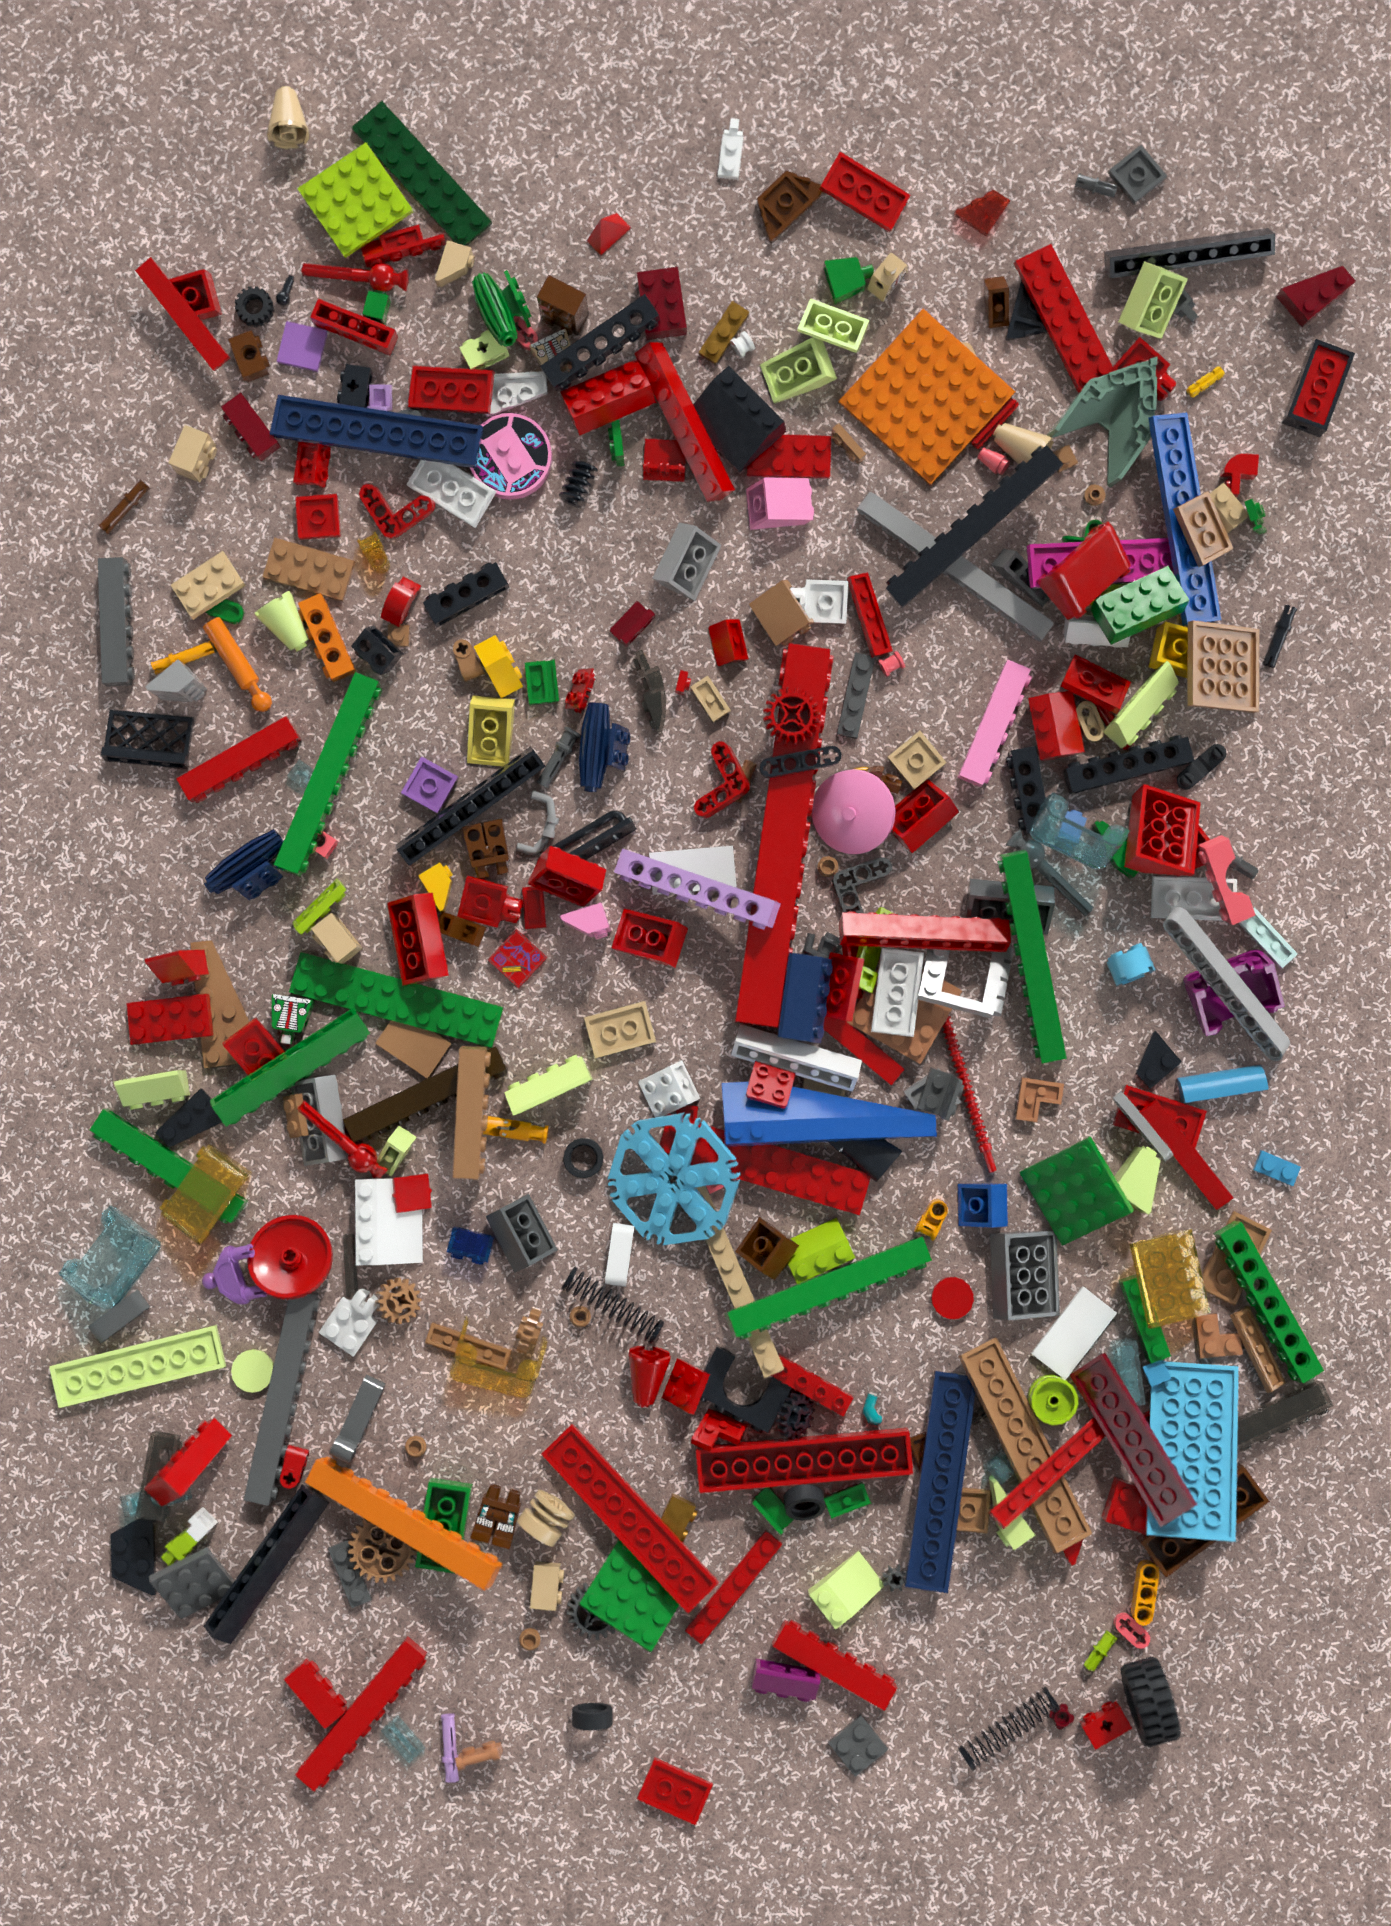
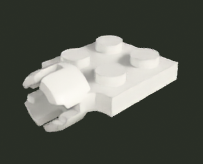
(824, 600)
(351, 1322)

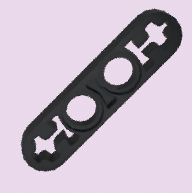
(801, 765)

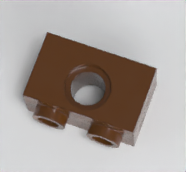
(241, 347)

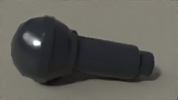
(283, 296)

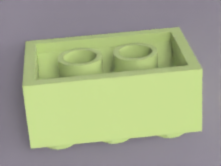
(1152, 300)
(833, 325)
(153, 1089)

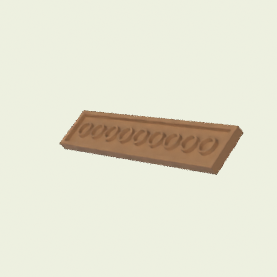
(1023, 1441)

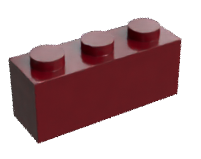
(249, 427)

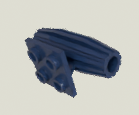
(600, 746)
(248, 867)

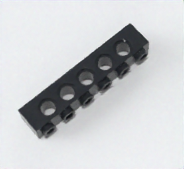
(622, 320)
(1181, 756)

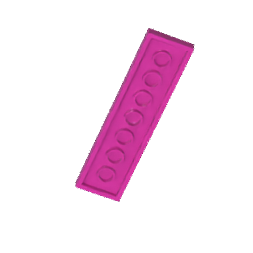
(1144, 555)

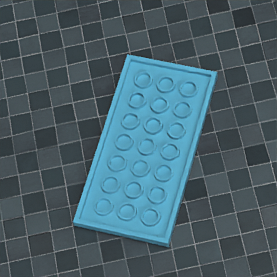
(1198, 1430)

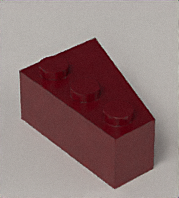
(1313, 295)

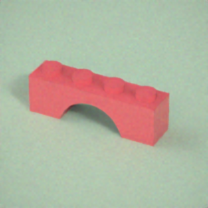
(1217, 856)

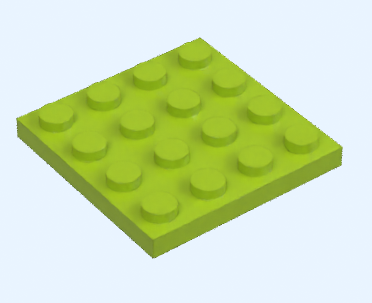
(355, 200)

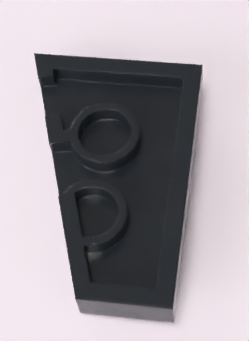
(189, 1120)

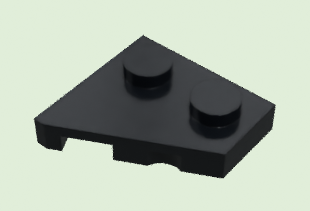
(1156, 1061)

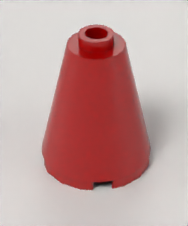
(647, 1373)

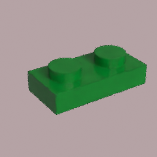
(847, 1500)

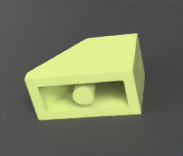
(395, 1149)

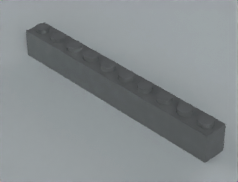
(280, 1399)

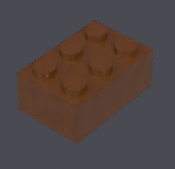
(562, 305)

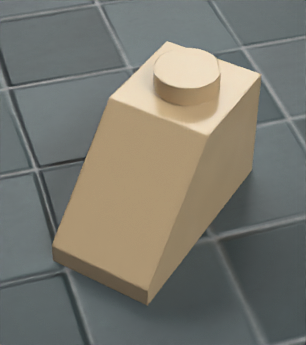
(454, 263)

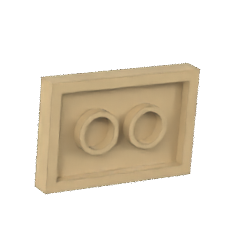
(208, 585)
(620, 1029)

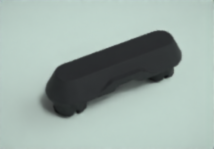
(1201, 766)

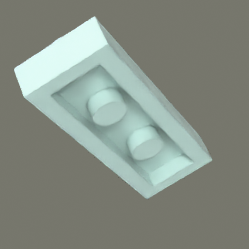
(1268, 939)

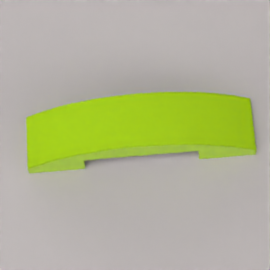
(871, 957)

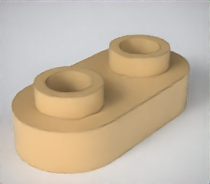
(1091, 721)

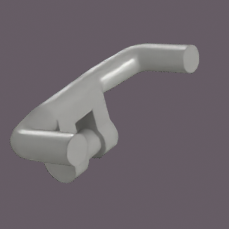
(548, 832)

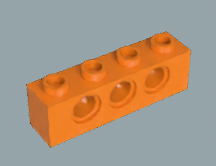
(308, 610)

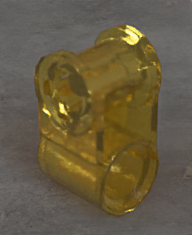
(373, 550)

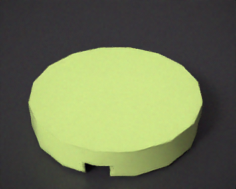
(252, 1370)

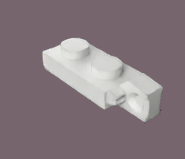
(731, 151)

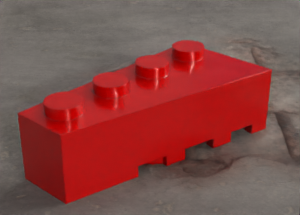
(188, 1462)

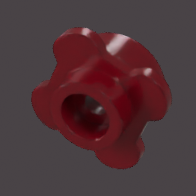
(1066, 1720)

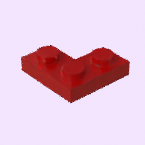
(717, 1425)

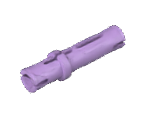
(449, 1746)

